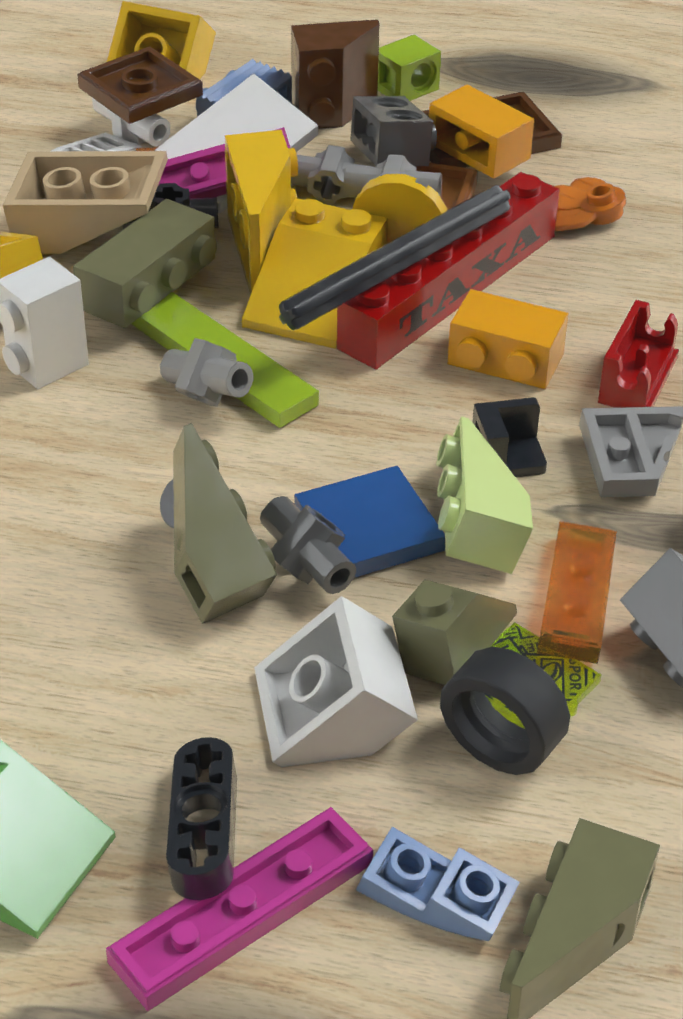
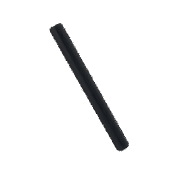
(393, 258)

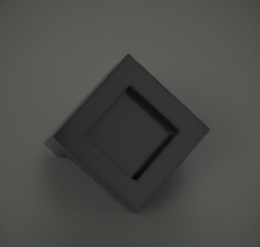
(512, 433)

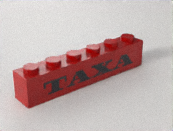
(421, 296)

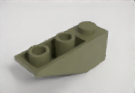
(214, 545)
(585, 918)

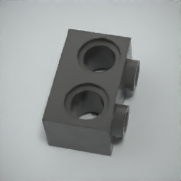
(392, 127)

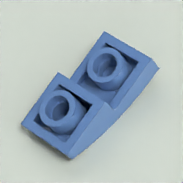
(450, 895)

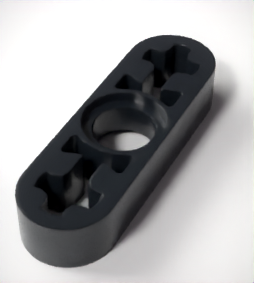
(215, 834)

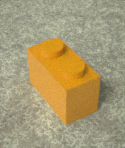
(482, 131)
(507, 338)

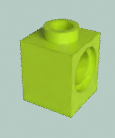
(408, 68)

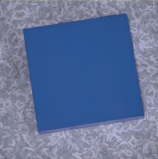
(380, 519)

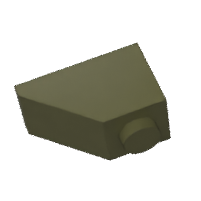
(445, 626)

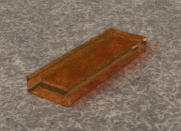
(577, 593)

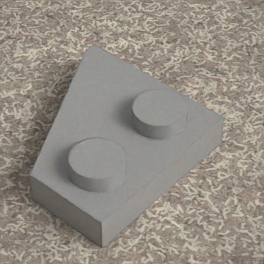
(630, 447)

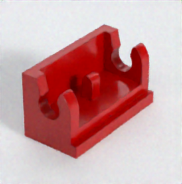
(638, 360)

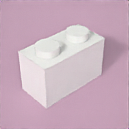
(43, 322)

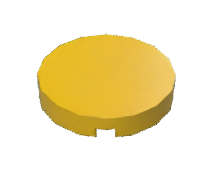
(401, 201)

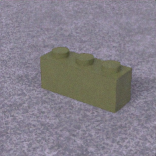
(146, 262)

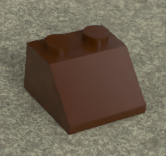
(332, 66)

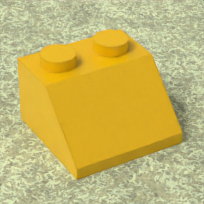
(175, 34)

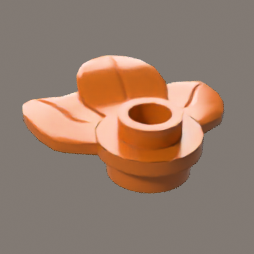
(588, 202)

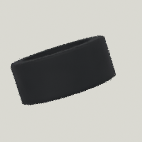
(524, 690)

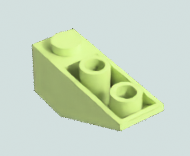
(484, 504)

